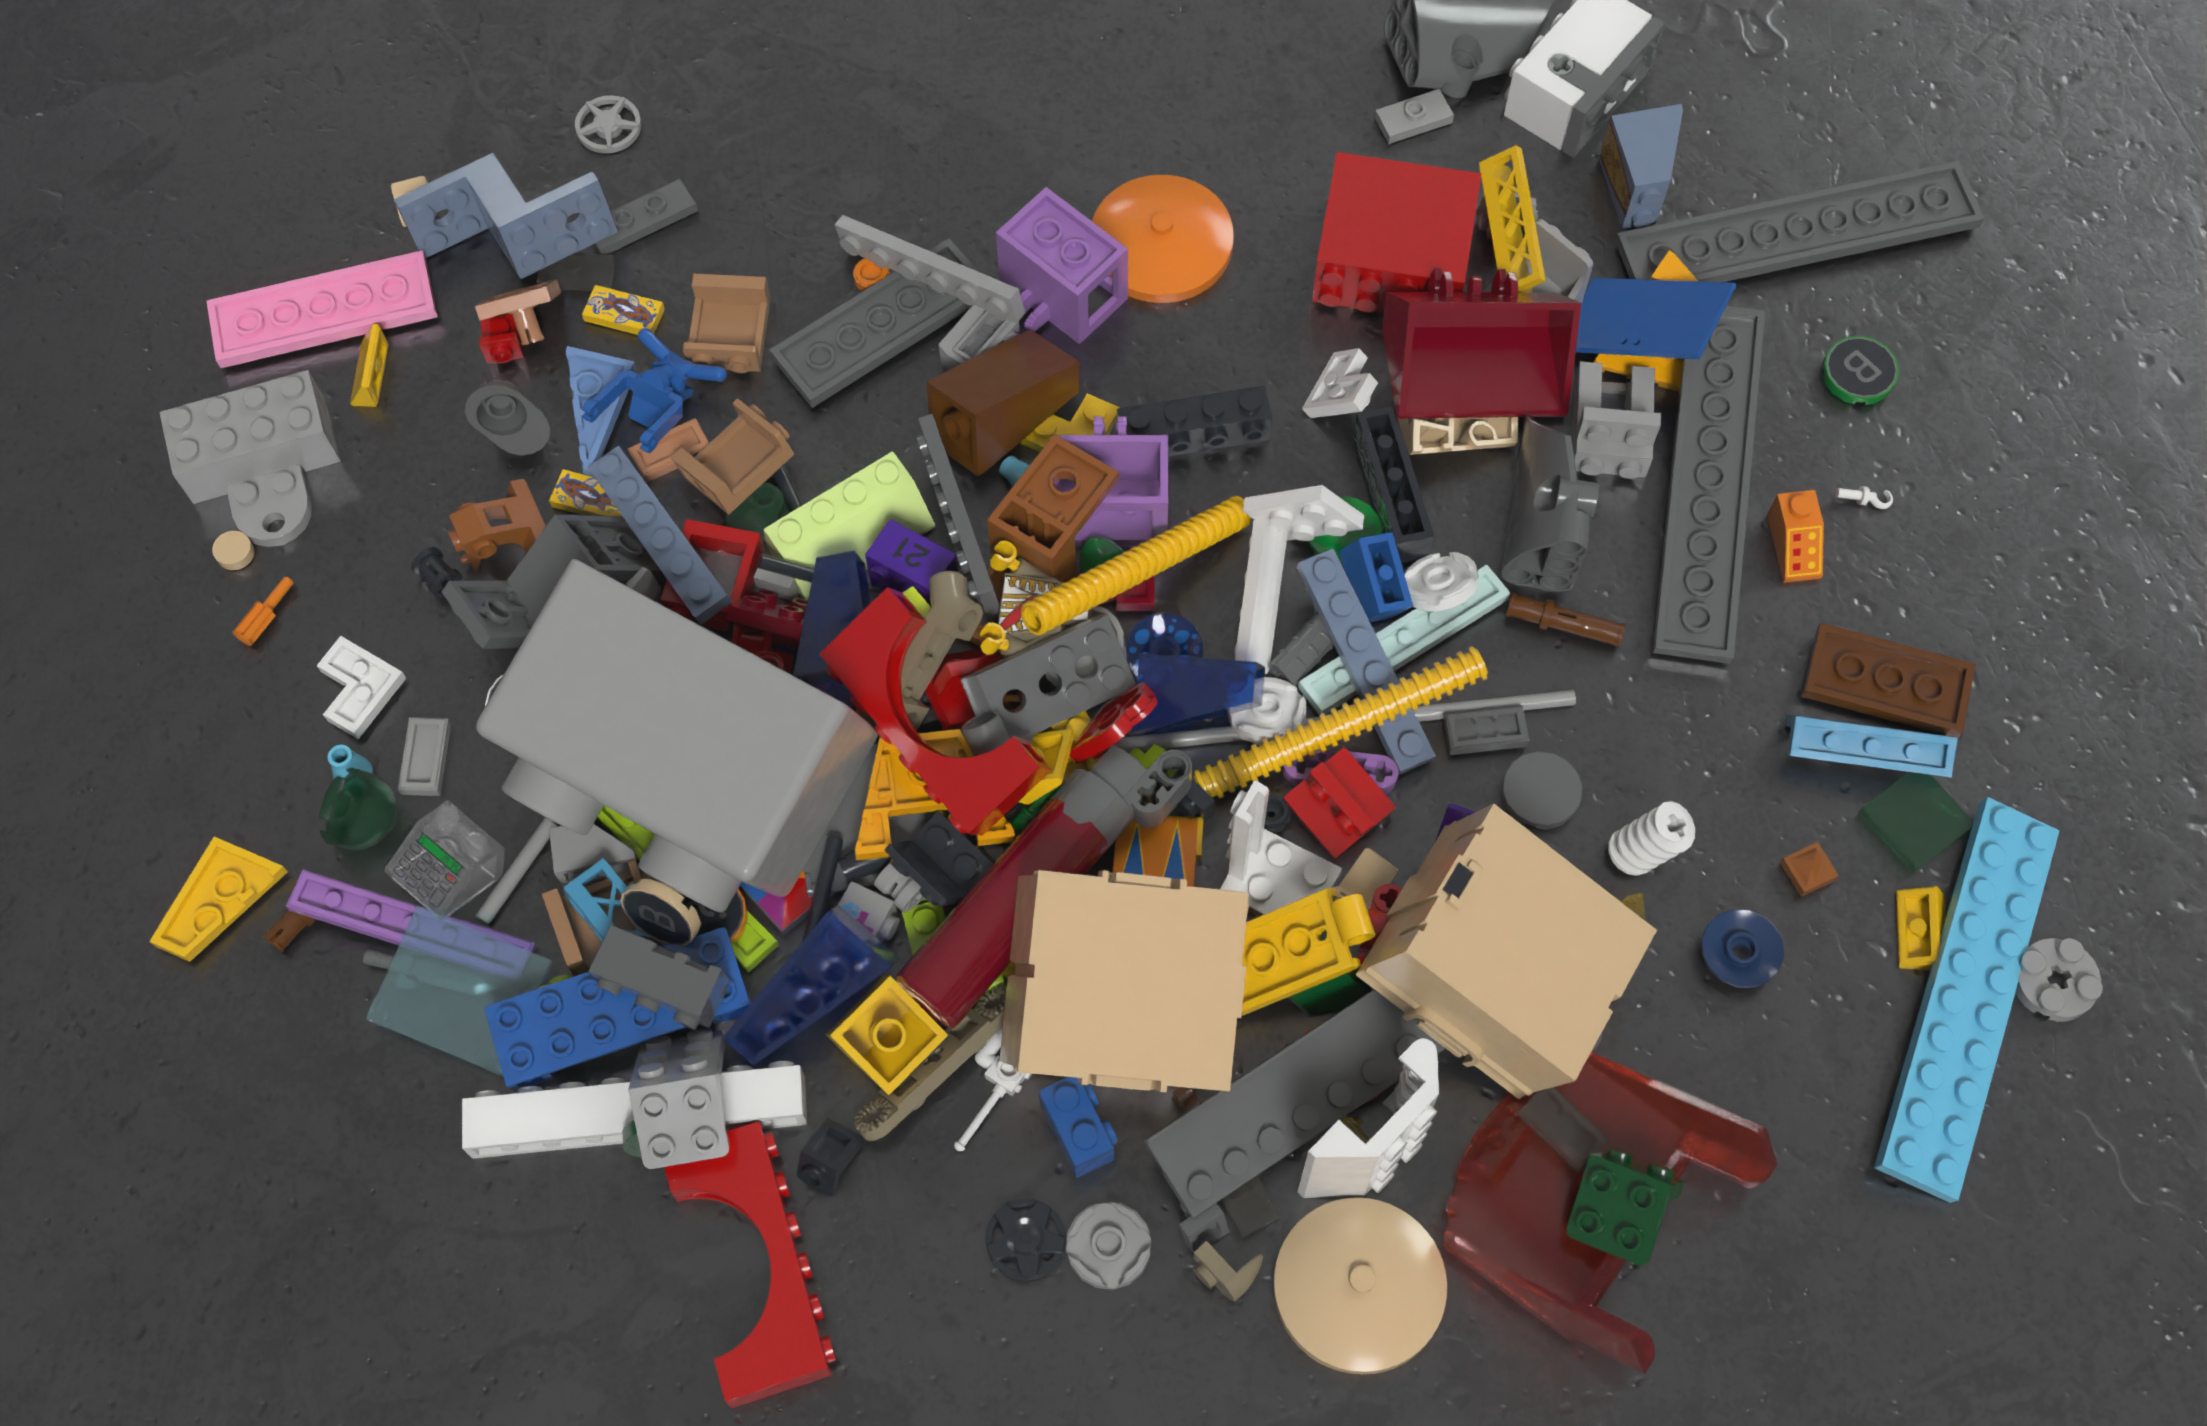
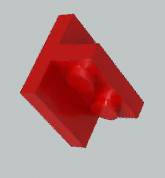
(946, 690)
(1339, 803)

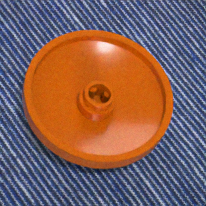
(1173, 234)

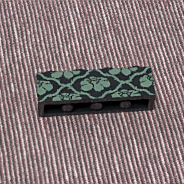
(1393, 482)

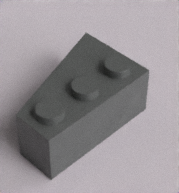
(659, 978)

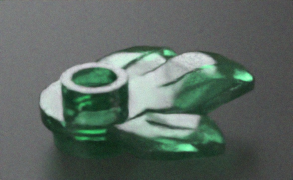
(752, 515)

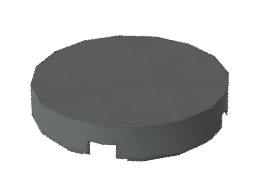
(1541, 790)

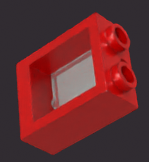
(731, 559)

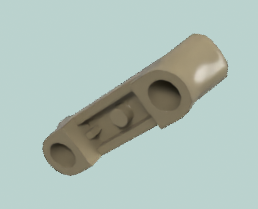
(950, 617)

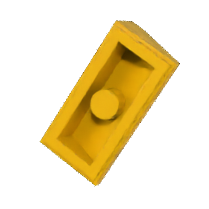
(370, 368)
(1919, 925)

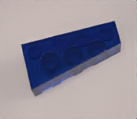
(816, 978)

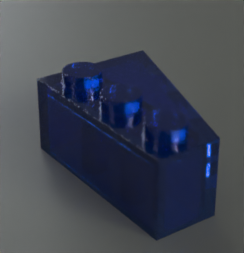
(835, 599)

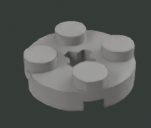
(2067, 958)

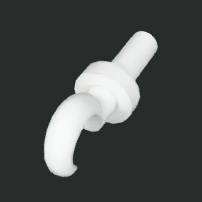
(1864, 495)

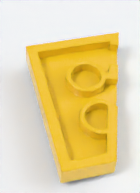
(213, 897)

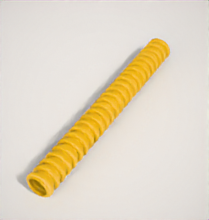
(1134, 566)
(1342, 723)

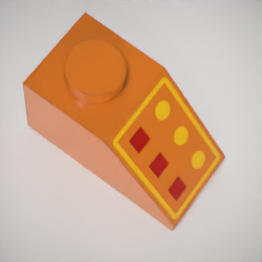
(1797, 535)

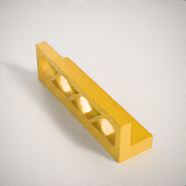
(1506, 217)

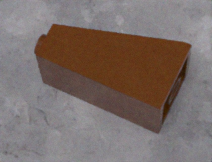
(1000, 398)

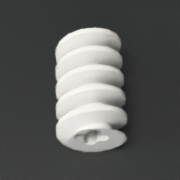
(1652, 839)

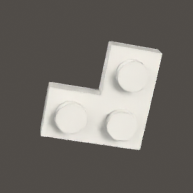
(1341, 386)
(367, 685)

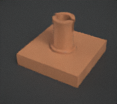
(520, 305)

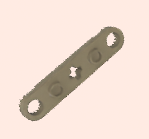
(947, 1057)

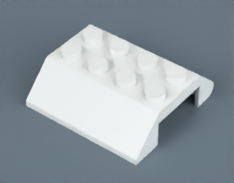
(1348, 1167)

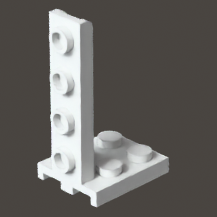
(1281, 518)
(1267, 864)

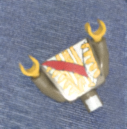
(1019, 587)

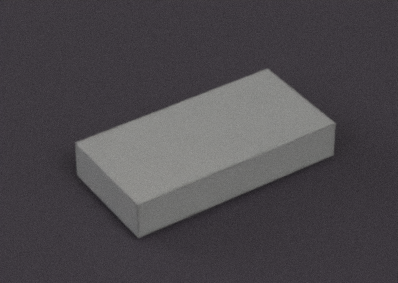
(424, 756)

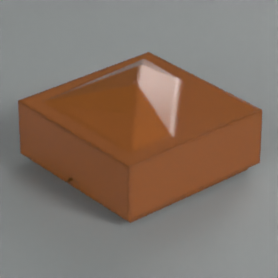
(1809, 869)

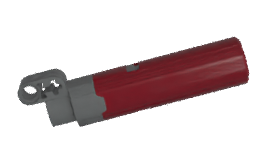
(1063, 837)

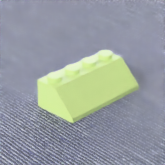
(849, 516)

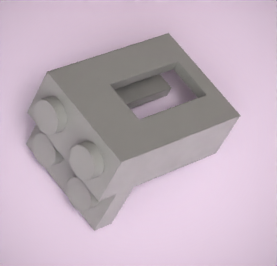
(1614, 438)

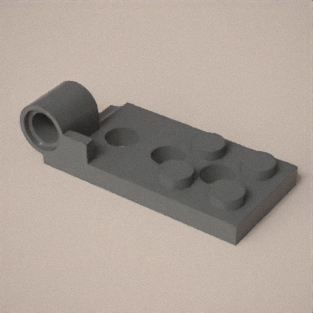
(1023, 670)

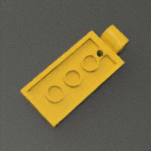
(1287, 948)

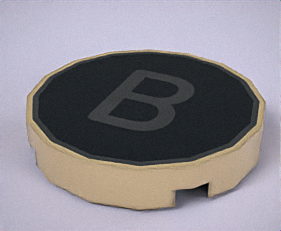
(659, 912)

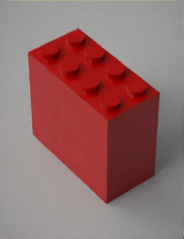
(1391, 229)

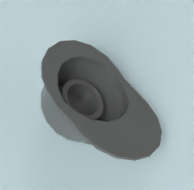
(507, 417)

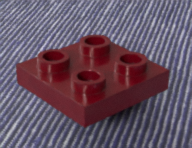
(769, 613)

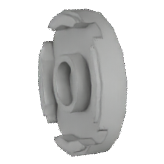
(1108, 1245)

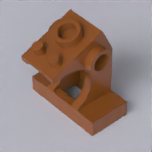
(480, 540)

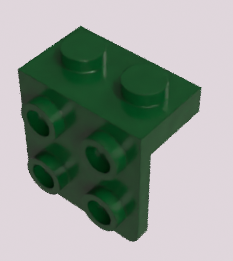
(1622, 1204)

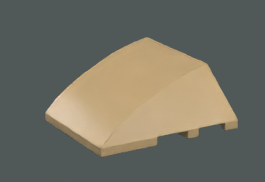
(1458, 434)

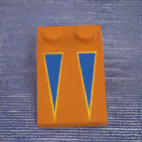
(1158, 850)

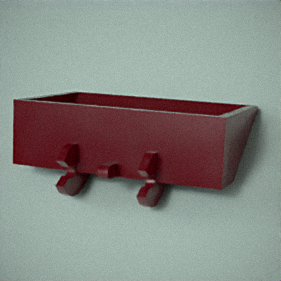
(1480, 350)

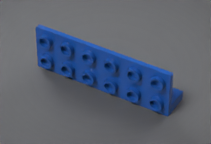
(581, 1022)

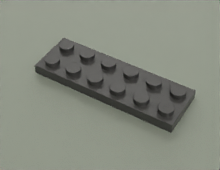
(866, 331)
(957, 520)

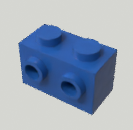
(1377, 576)
(1077, 1126)

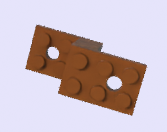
(1046, 520)

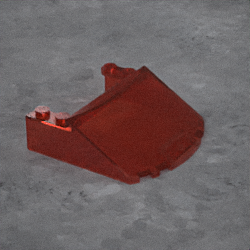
(1519, 1195)

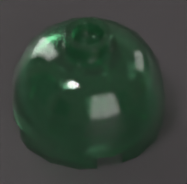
(358, 811)

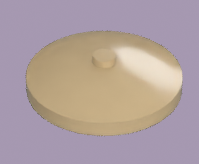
(1360, 1286)

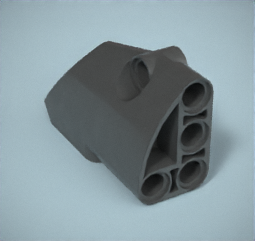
(1460, 40)
(1547, 512)

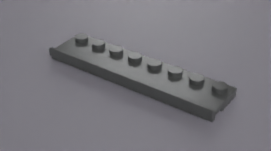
(1284, 1101)

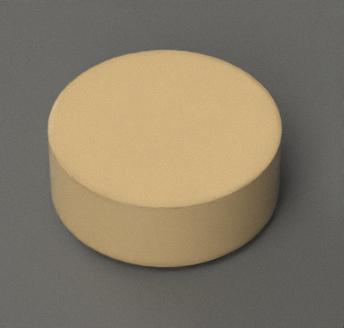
(233, 550)

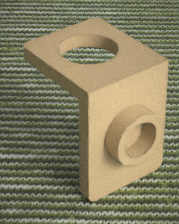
(1366, 876)

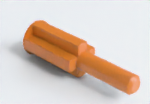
(261, 614)

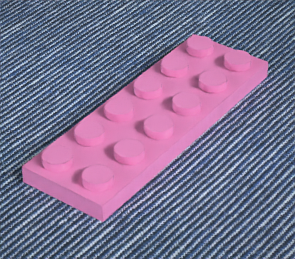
(321, 309)

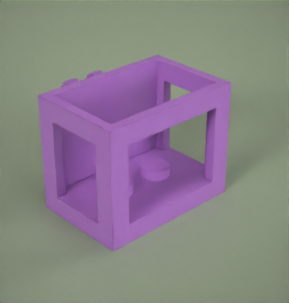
(1057, 261)
(1139, 500)

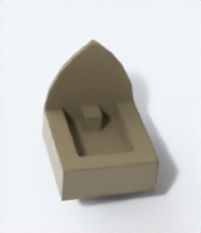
(1216, 1271)

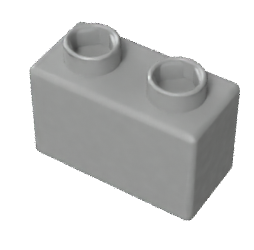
(674, 733)

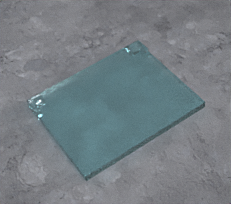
(446, 980)

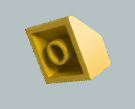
(887, 1034)

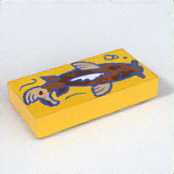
(622, 310)
(581, 496)

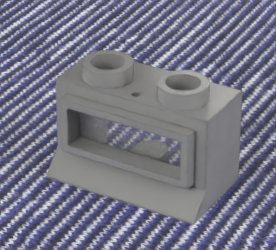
(974, 335)

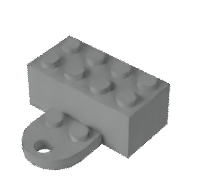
(255, 452)

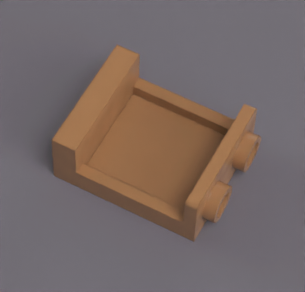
(728, 322)
(737, 458)
(574, 936)

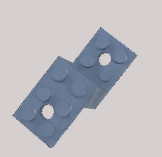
(485, 198)

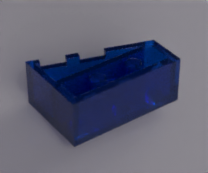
(1197, 689)

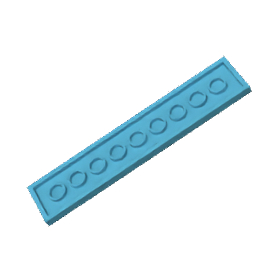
(1967, 1001)

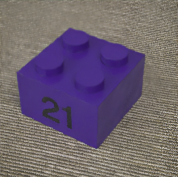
(906, 560)

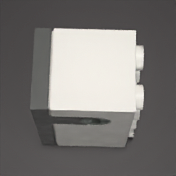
(1582, 71)

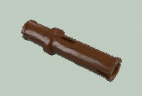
(1565, 619)

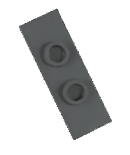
(648, 215)

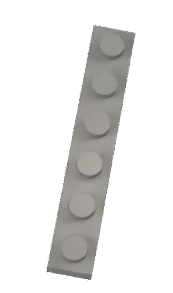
(931, 269)

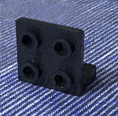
(941, 861)

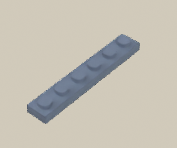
(660, 535)
(1362, 654)

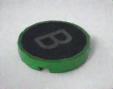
(1860, 370)

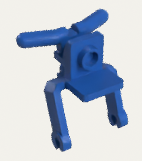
(656, 392)

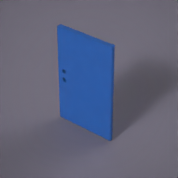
(1650, 317)

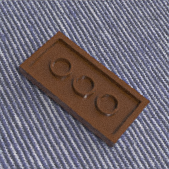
(1889, 680)

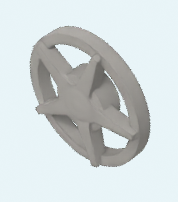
(607, 124)

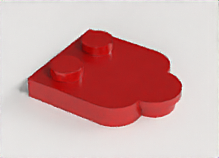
(1113, 722)

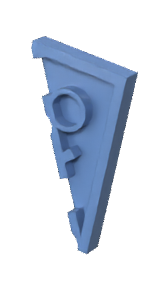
(588, 376)

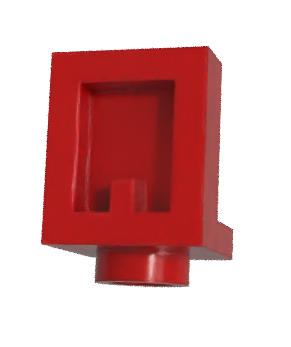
(500, 339)

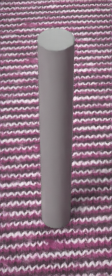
(515, 872)

